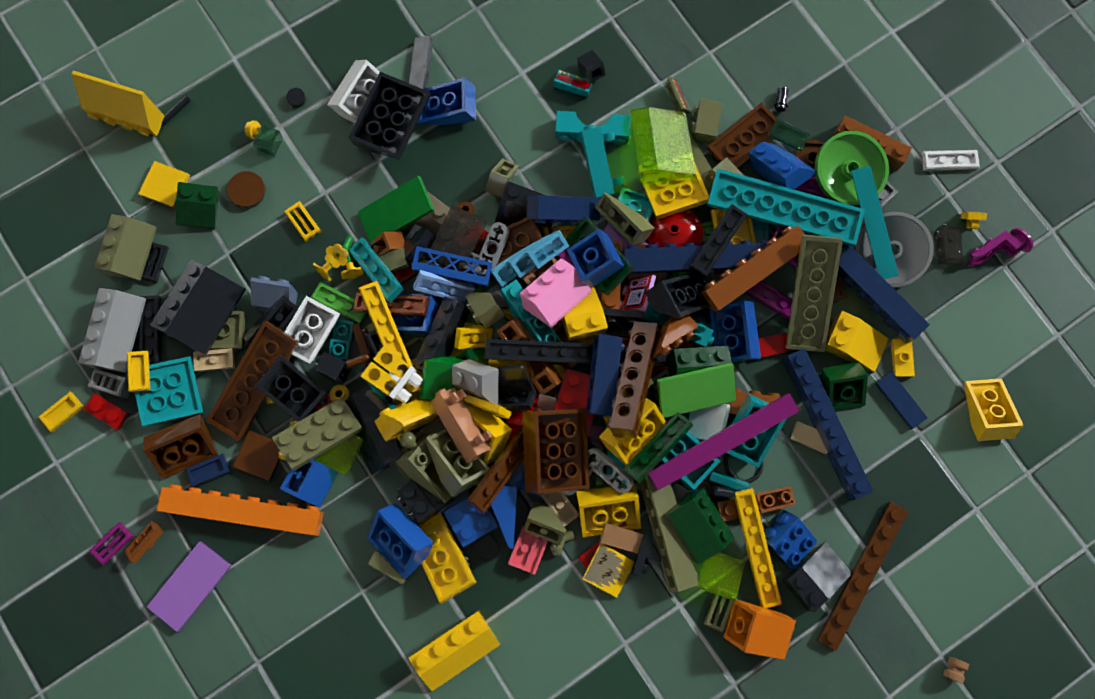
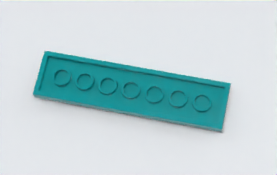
(786, 206)

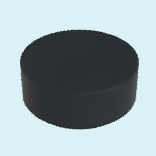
(296, 97)

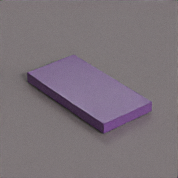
(189, 586)

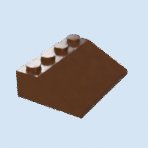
(555, 450)

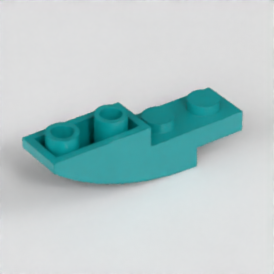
(536, 327)

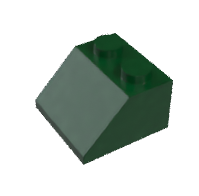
(196, 205)
(845, 385)

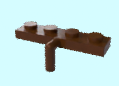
(366, 356)

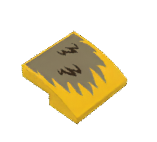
(608, 570)

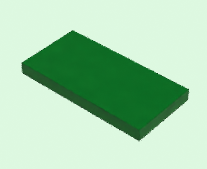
(396, 209)

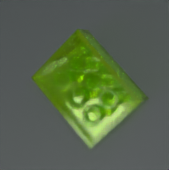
(662, 145)

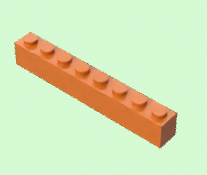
(240, 511)

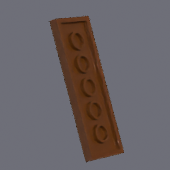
(240, 398)

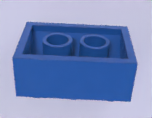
(779, 165)
(737, 329)
(399, 539)

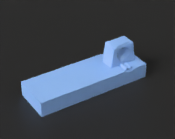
(442, 286)

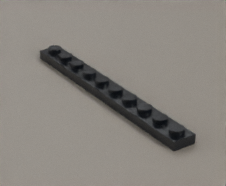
(548, 352)

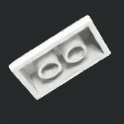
(354, 90)
(311, 328)

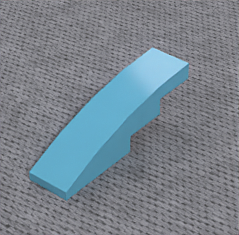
(530, 257)

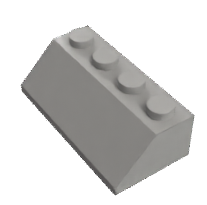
(112, 330)

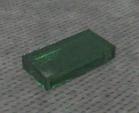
(788, 135)

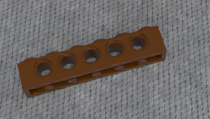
(629, 425)

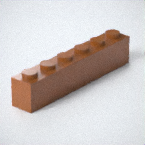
(754, 269)

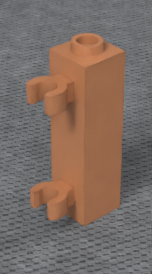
(461, 424)

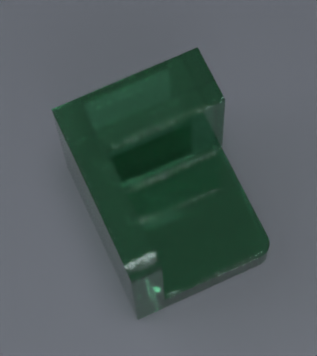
(268, 140)

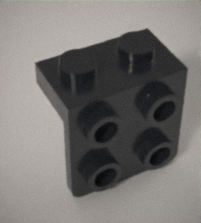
(515, 389)

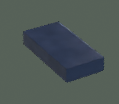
(207, 470)

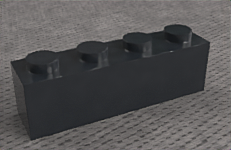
(442, 333)

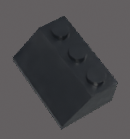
(514, 207)

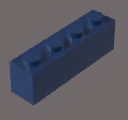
(561, 208)
(604, 374)

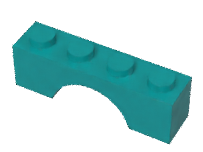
(569, 127)

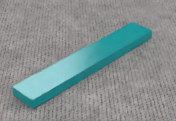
(874, 222)

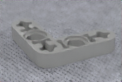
(484, 252)
(597, 466)

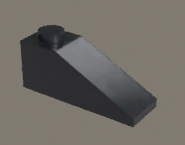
(277, 315)

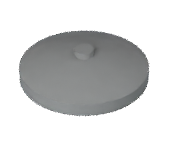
(910, 245)

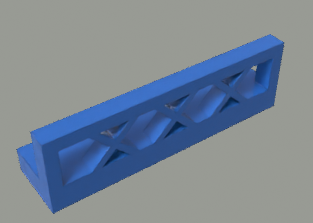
(453, 274)

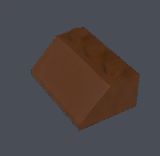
(180, 446)

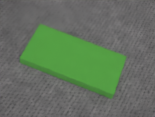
(696, 390)

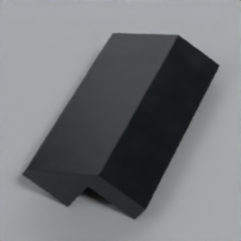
(374, 449)

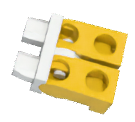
(398, 377)

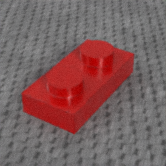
(106, 411)

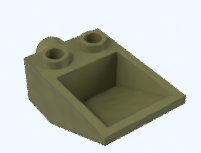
(422, 470)

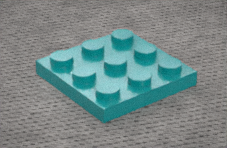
(172, 393)

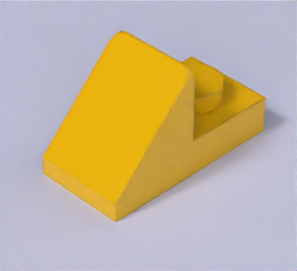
(472, 336)

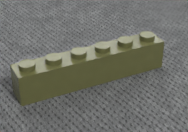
(672, 551)

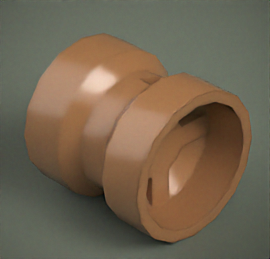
(956, 670)

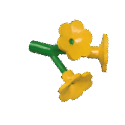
(337, 256)

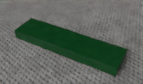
(658, 447)

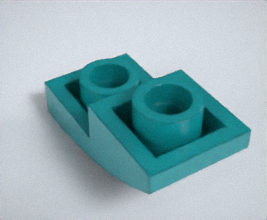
(342, 339)

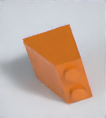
(759, 630)

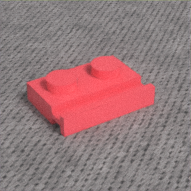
(528, 552)

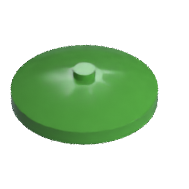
(846, 153)

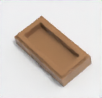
(621, 538)

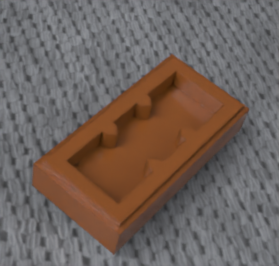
(143, 541)

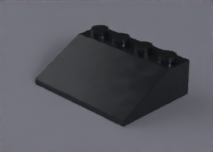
(389, 116)
(198, 307)

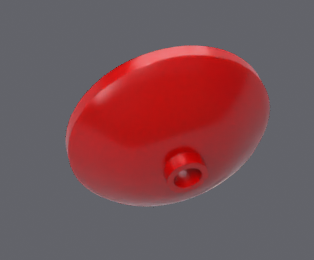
(689, 230)

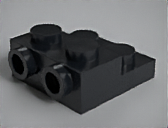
(420, 501)

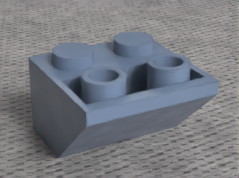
(267, 292)

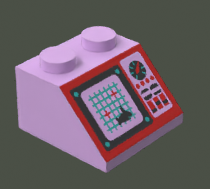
(635, 293)

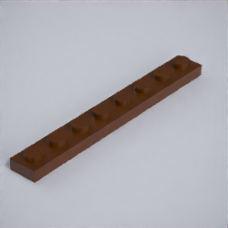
(862, 576)

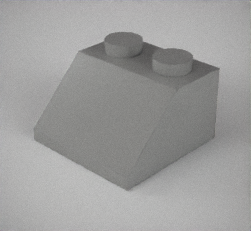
(476, 380)

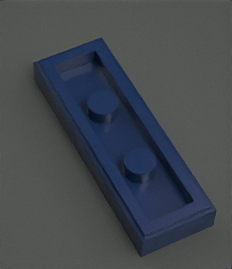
(901, 400)

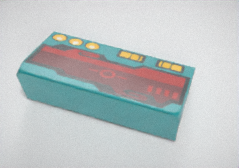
(572, 83)

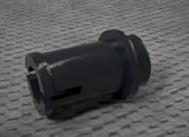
(781, 101)

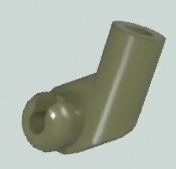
(557, 549)

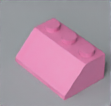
(554, 293)

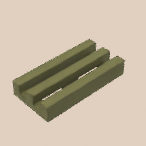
(711, 609)

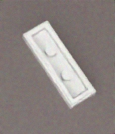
(950, 160)

